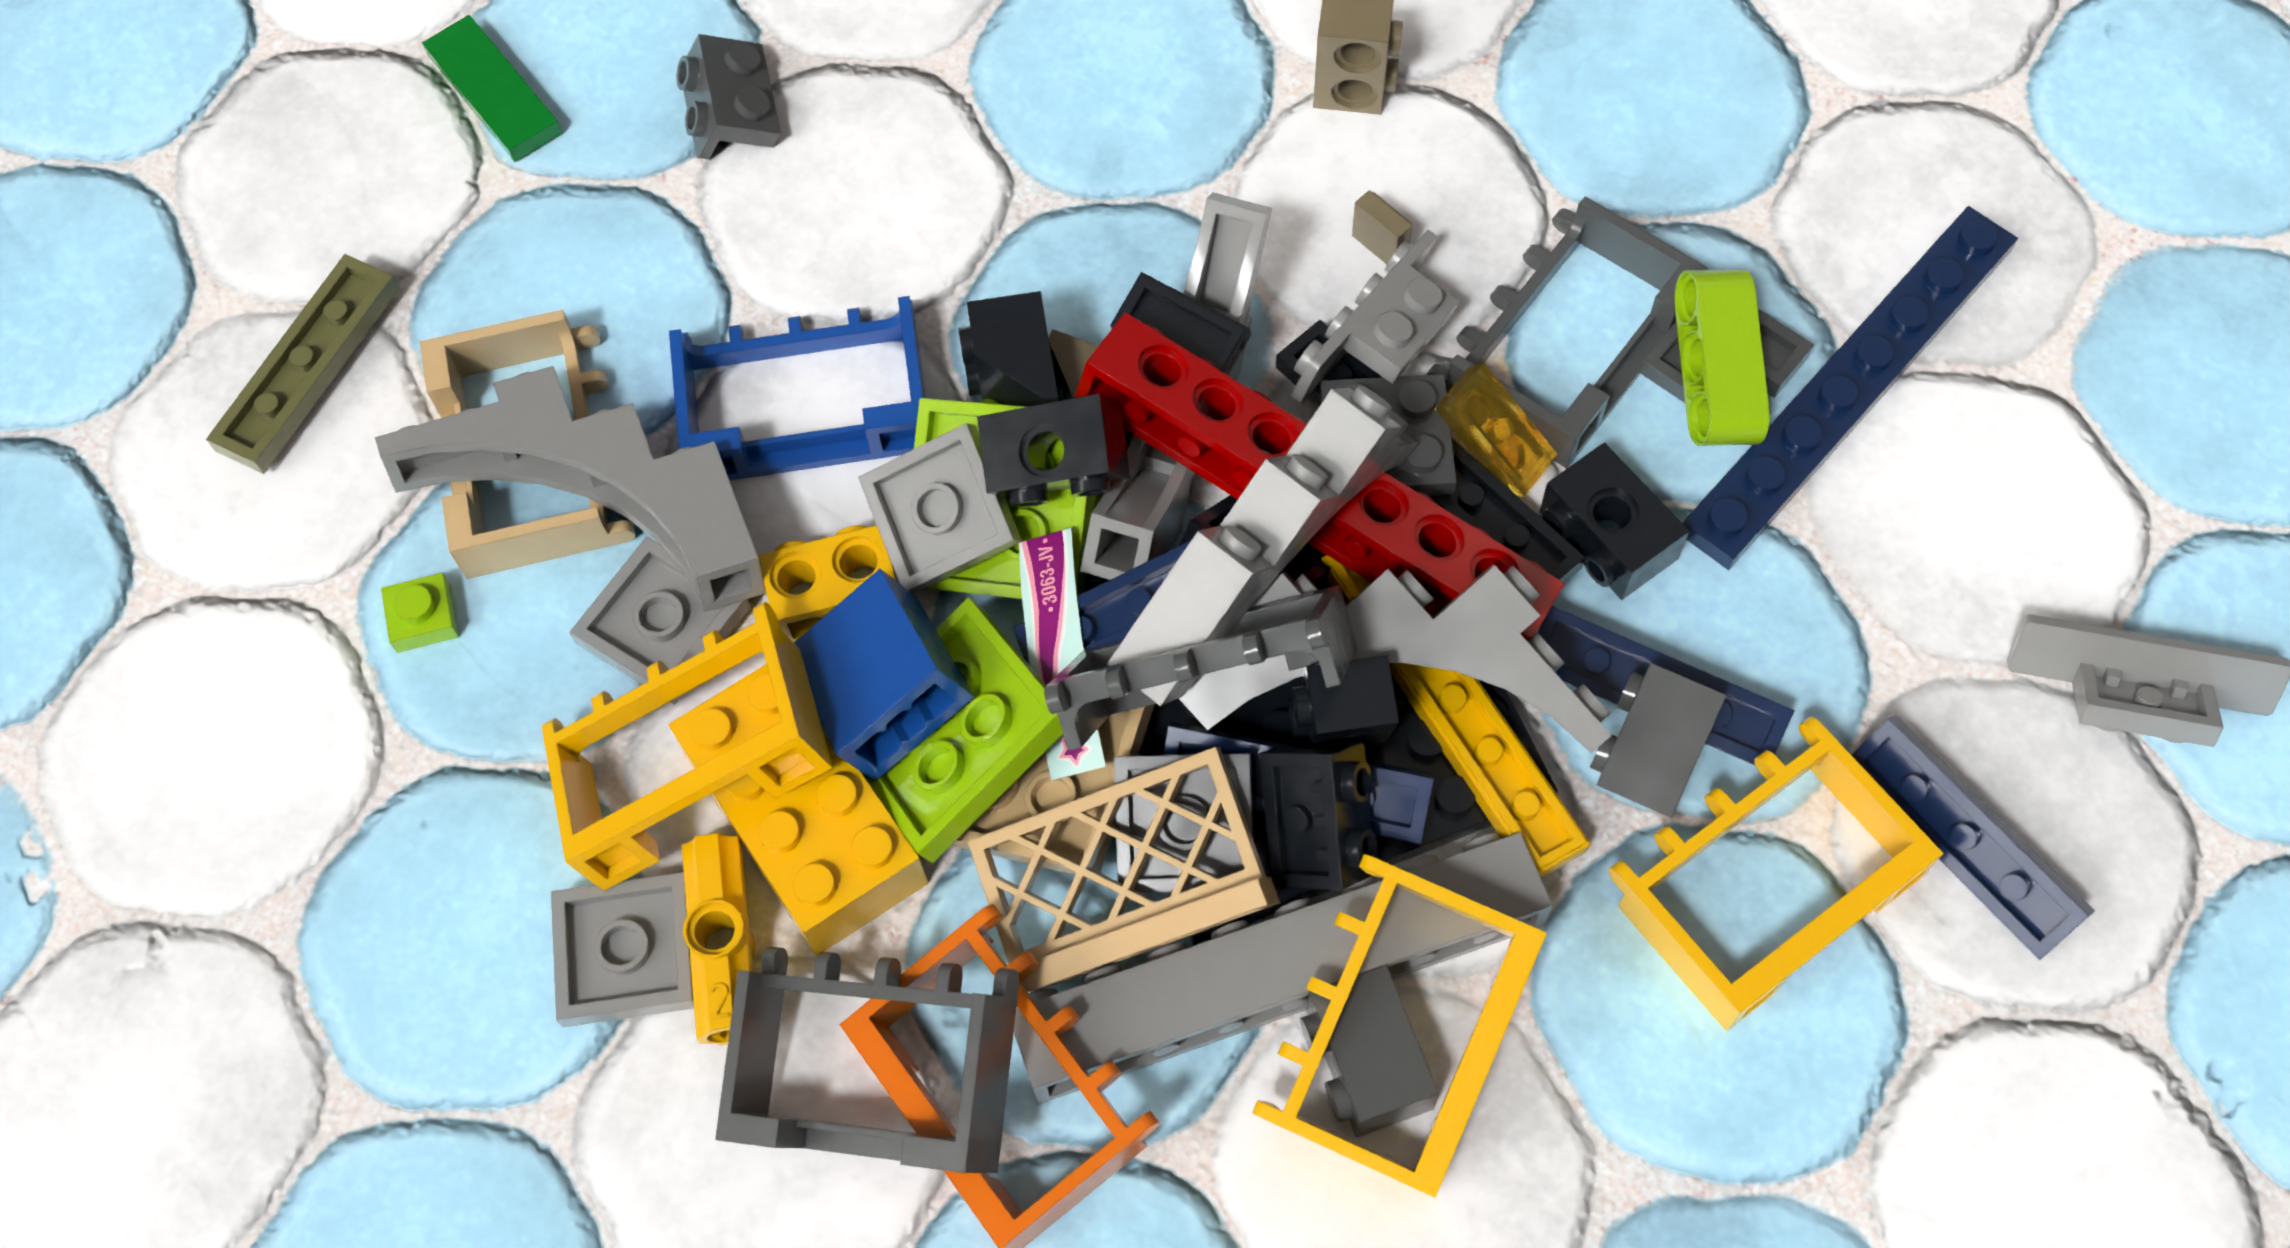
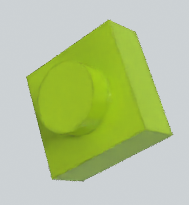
(419, 612)

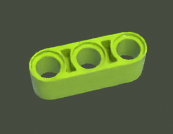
(1721, 357)

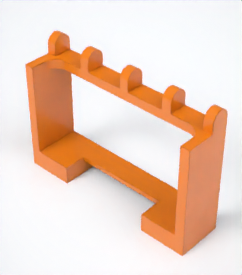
(896, 1071)

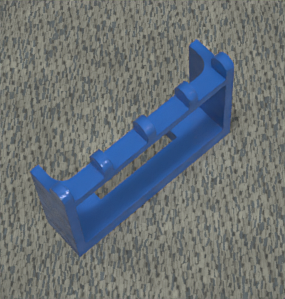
(886, 428)

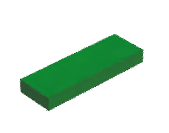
(492, 88)

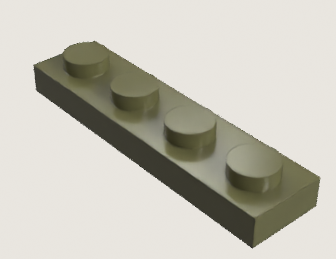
(303, 364)

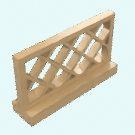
(1144, 927)

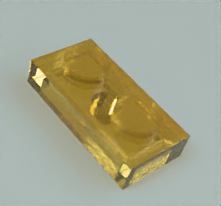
(1496, 429)

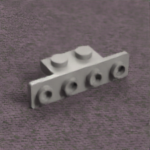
(1389, 325)
(2148, 680)

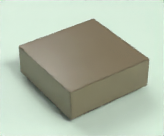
(1379, 226)

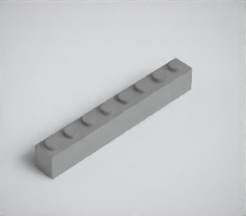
(1263, 969)

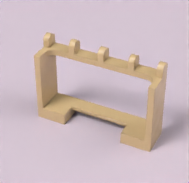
(497, 347)

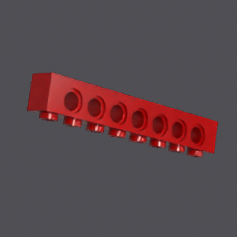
(1230, 453)

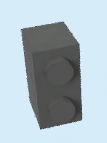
(1659, 738)
(1373, 1056)

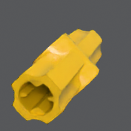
(713, 901)

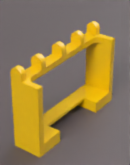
(776, 759)
(1863, 797)
(1476, 1059)

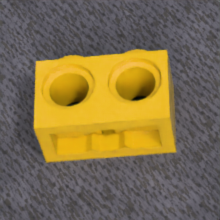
(824, 564)

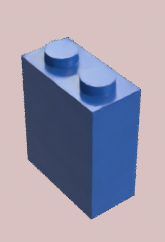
(880, 675)

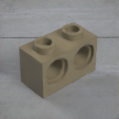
(1354, 55)

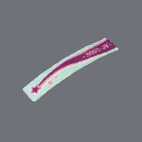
(1055, 633)

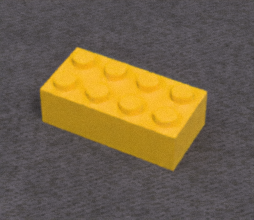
(820, 846)

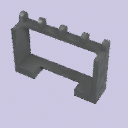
(1624, 246)
(1303, 627)
(753, 1049)

